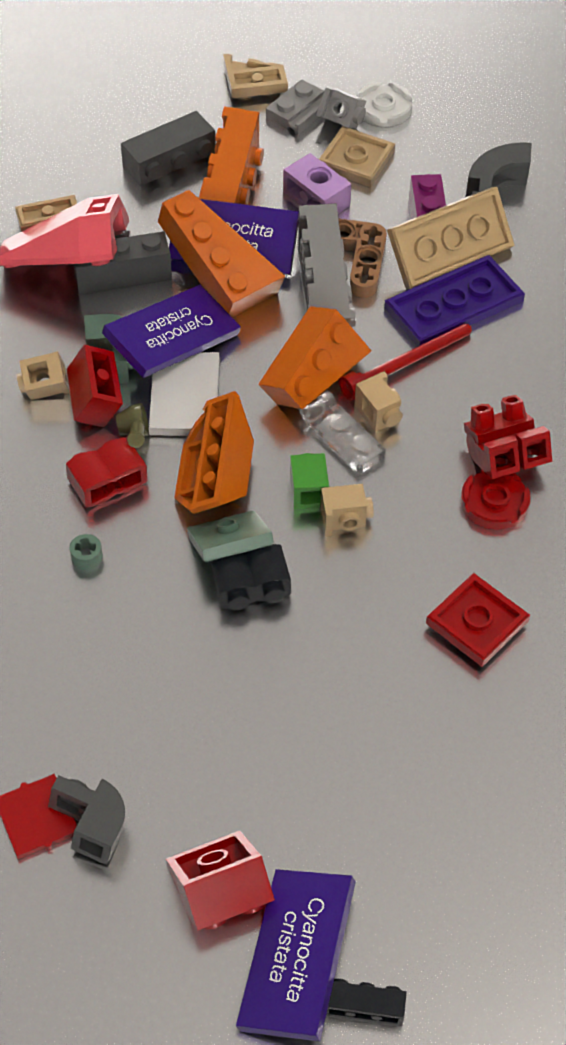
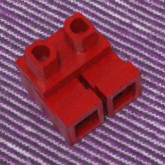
(506, 438)

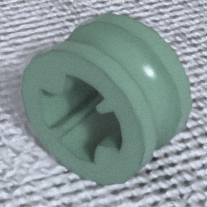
(82, 542)

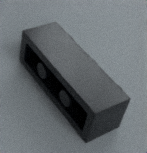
(367, 1002)

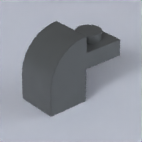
(98, 812)

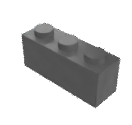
(168, 147)
(137, 262)

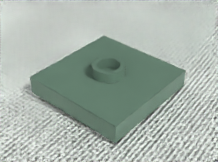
(230, 536)

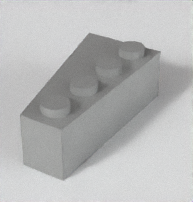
(322, 260)

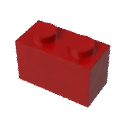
(94, 386)

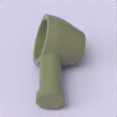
(134, 424)

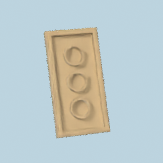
(450, 237)

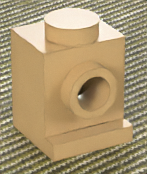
(41, 367)
(378, 402)
(344, 508)

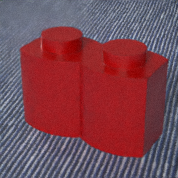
(106, 472)

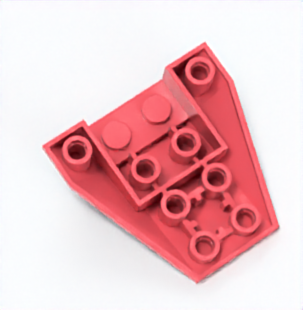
(70, 237)

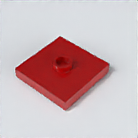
(477, 619)

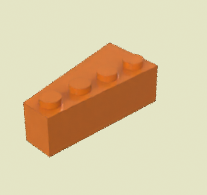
(235, 158)
(218, 255)

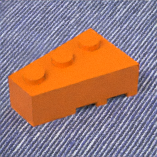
(313, 358)

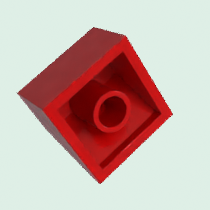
(221, 880)

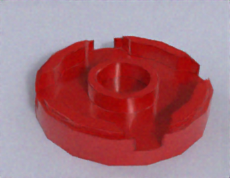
(495, 502)

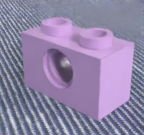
(315, 183)

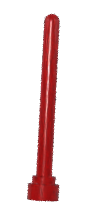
(348, 382)

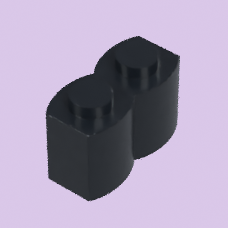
(251, 577)

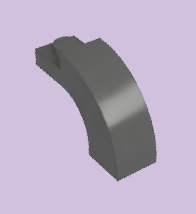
(500, 167)

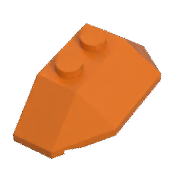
(216, 456)

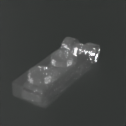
(343, 433)

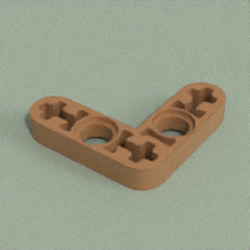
(358, 241)

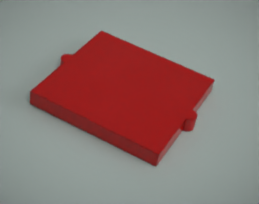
(29, 819)

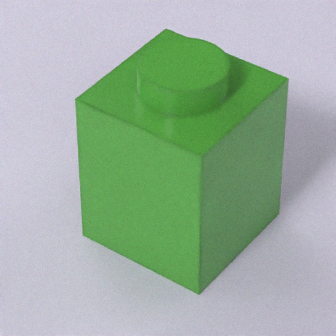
(307, 478)

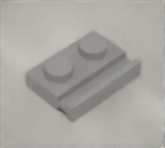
(296, 107)

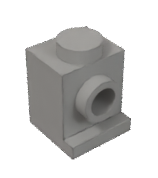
(331, 105)

